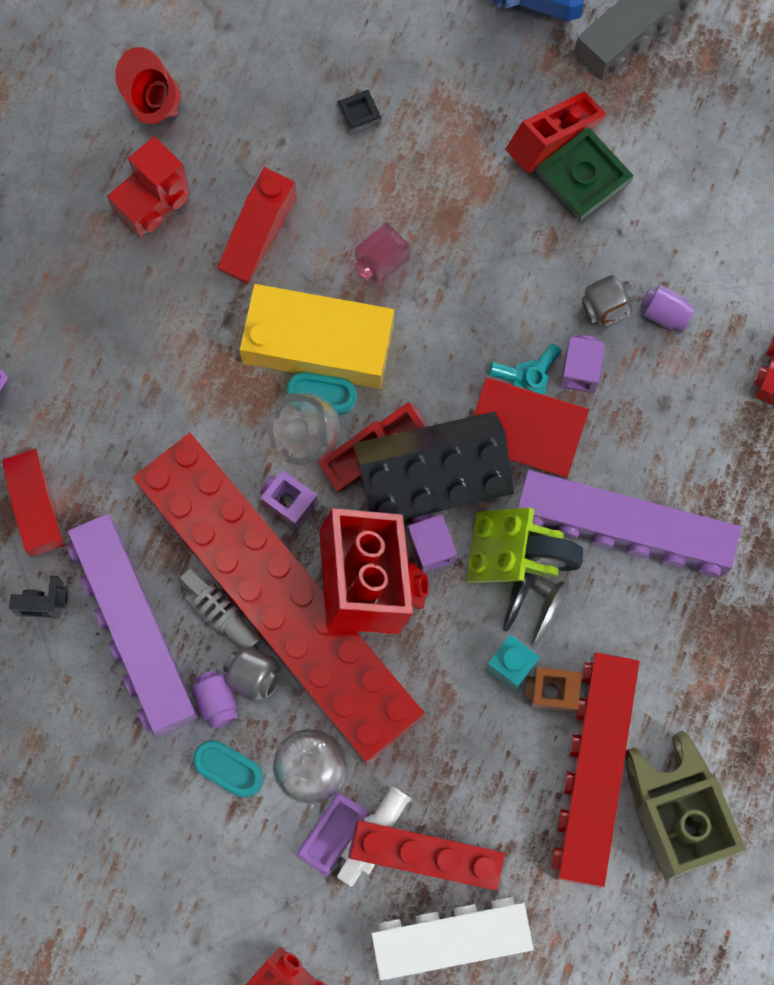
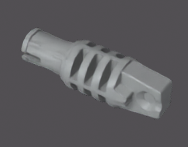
(218, 609)

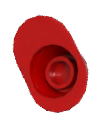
(147, 85)

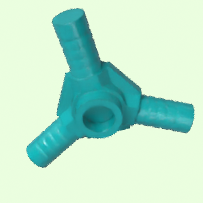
(530, 374)

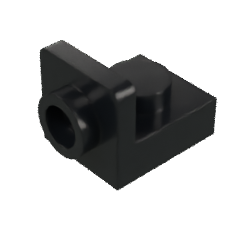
(35, 603)

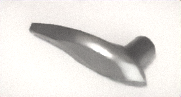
(554, 595)

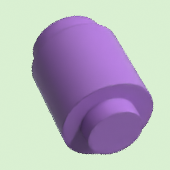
(667, 308)
(214, 699)

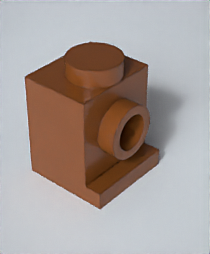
(567, 686)

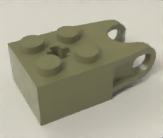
(678, 798)

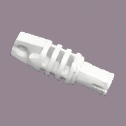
(386, 815)

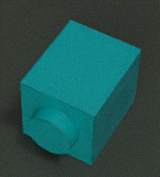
(512, 663)

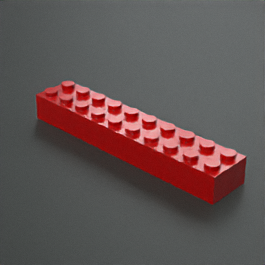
(278, 598)

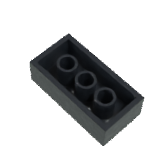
(435, 467)

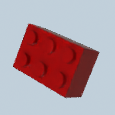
(365, 571)

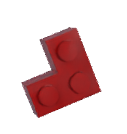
(151, 190)

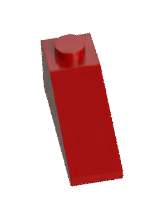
(552, 129)
(258, 224)

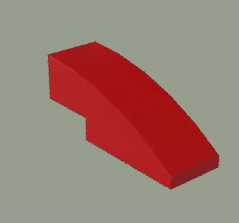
(341, 463)
(32, 503)

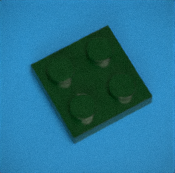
(584, 173)

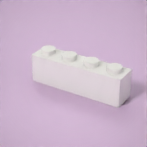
(451, 940)

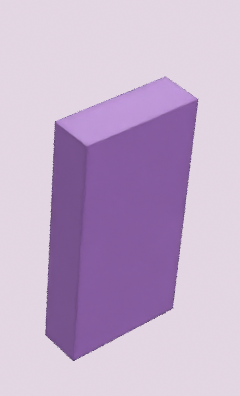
(331, 834)

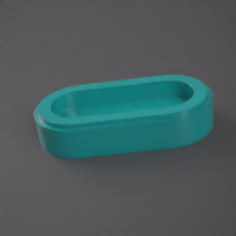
(336, 390)
(228, 769)

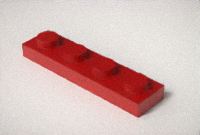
(426, 855)

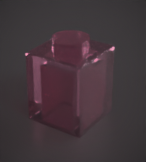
(381, 254)

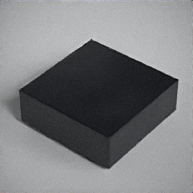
(359, 112)

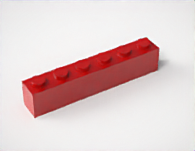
(597, 770)

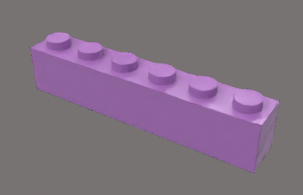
(631, 524)
(132, 625)

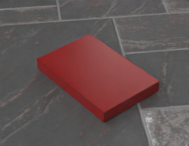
(537, 427)

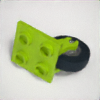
(509, 545)

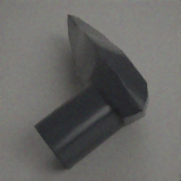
(517, 598)

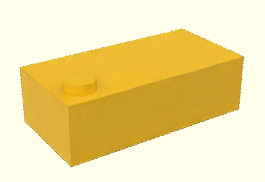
(317, 335)

